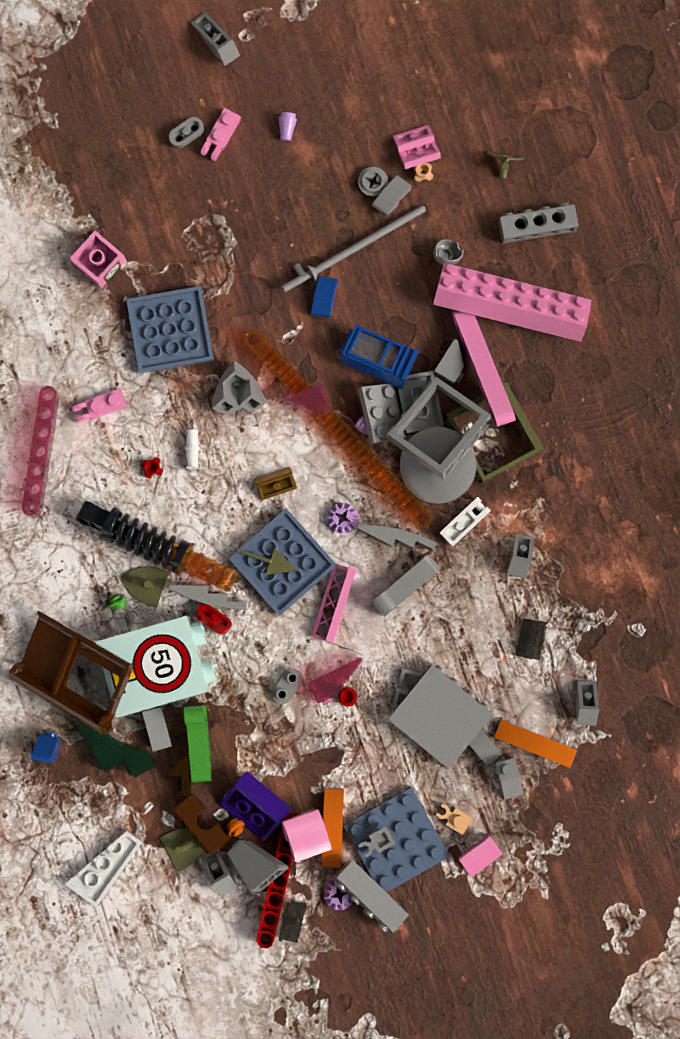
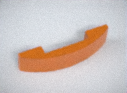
(334, 824)

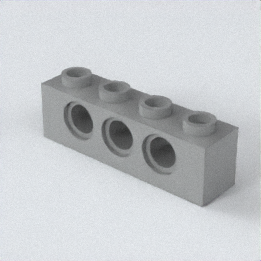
(565, 212)

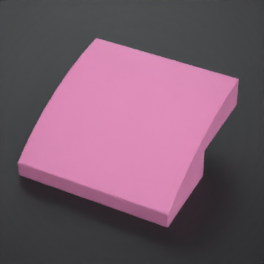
(416, 146)
(306, 835)

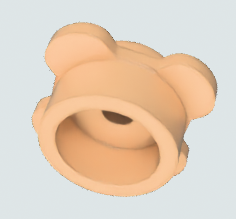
(426, 167)

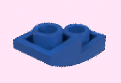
(324, 296)

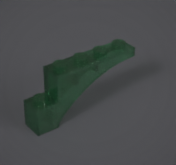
(113, 752)

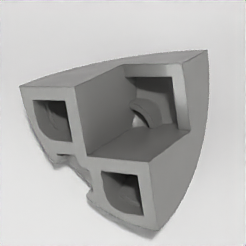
(237, 391)

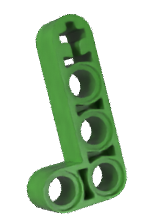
(198, 743)

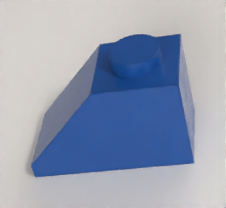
(46, 747)

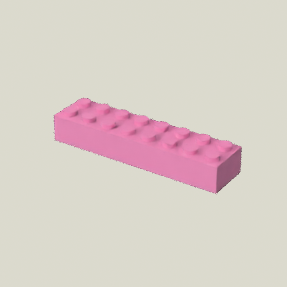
(513, 302)

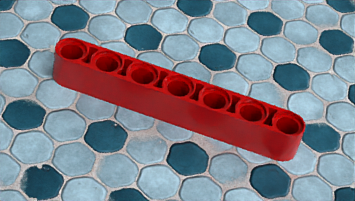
(278, 889)

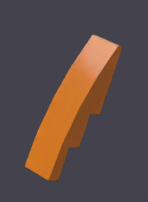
(535, 743)

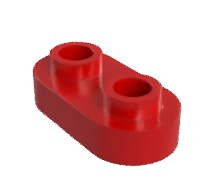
(213, 619)

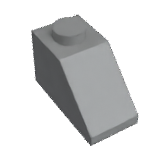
(451, 365)
(520, 556)
(586, 703)
(509, 777)
(219, 873)

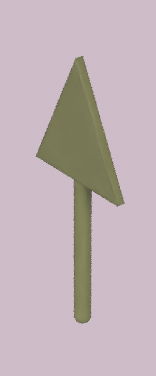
(277, 563)

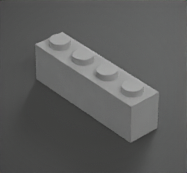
(370, 896)

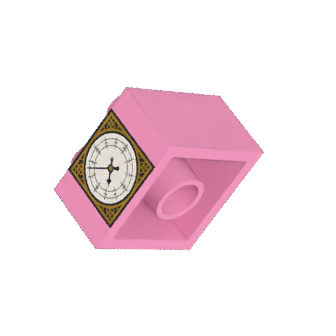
(98, 259)

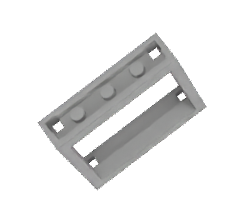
(460, 449)

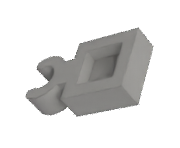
(380, 840)

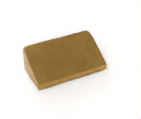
(275, 483)

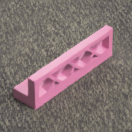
(340, 605)

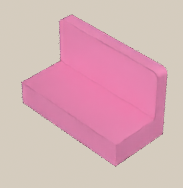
(480, 855)

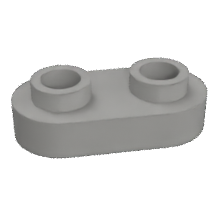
(184, 131)
(287, 686)

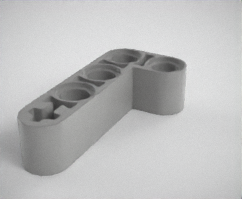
(406, 585)

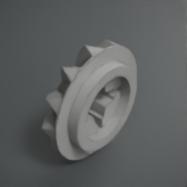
(368, 174)

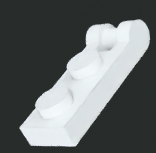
(464, 522)

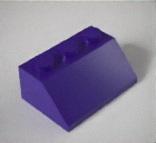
(255, 806)

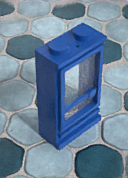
(378, 356)

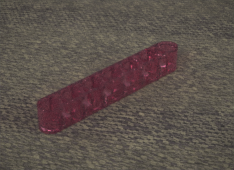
(38, 442)

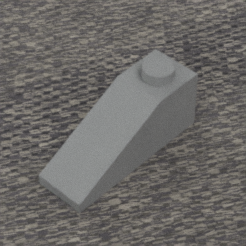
(216, 38)

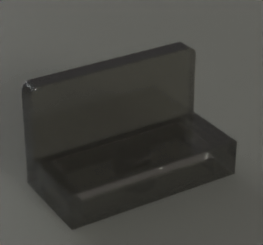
(531, 639)
(292, 921)

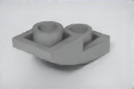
(391, 195)
(156, 728)
(485, 748)

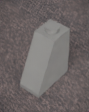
(255, 865)

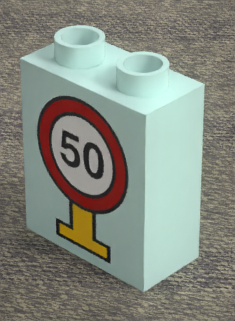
(164, 665)

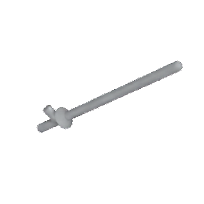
(313, 271)

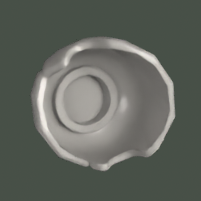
(447, 252)

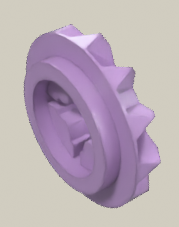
(333, 520)
(334, 902)

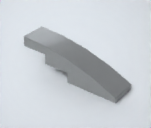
(389, 535)
(202, 595)

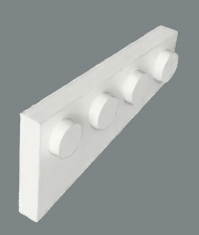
(101, 873)

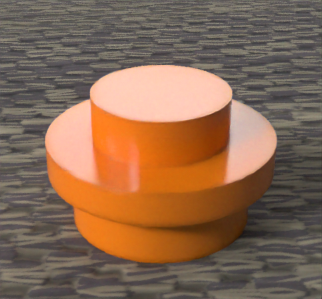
(235, 827)

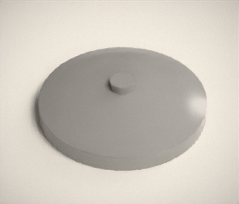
(426, 485)

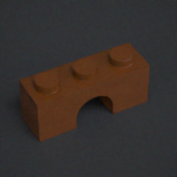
(190, 812)

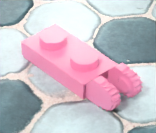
(221, 133)
(101, 405)

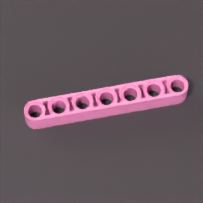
(484, 368)

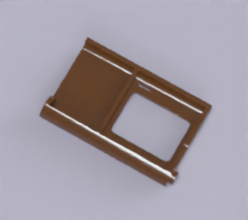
(50, 663)

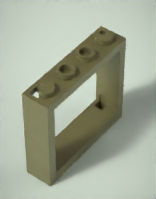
(521, 420)

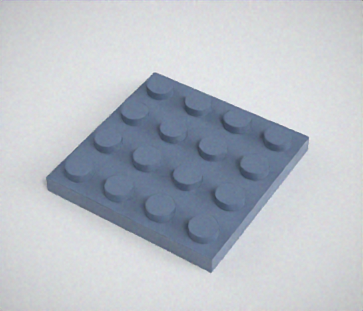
(170, 330)
(297, 548)
(415, 839)

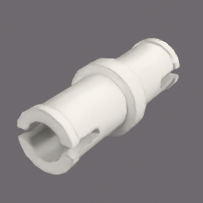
(192, 449)

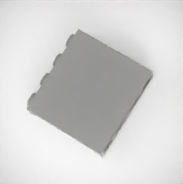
(441, 715)

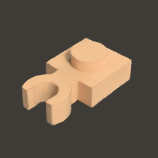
(456, 820)

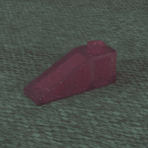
(329, 685)

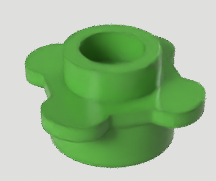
(117, 602)

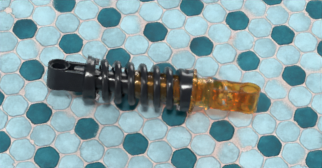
(155, 546)

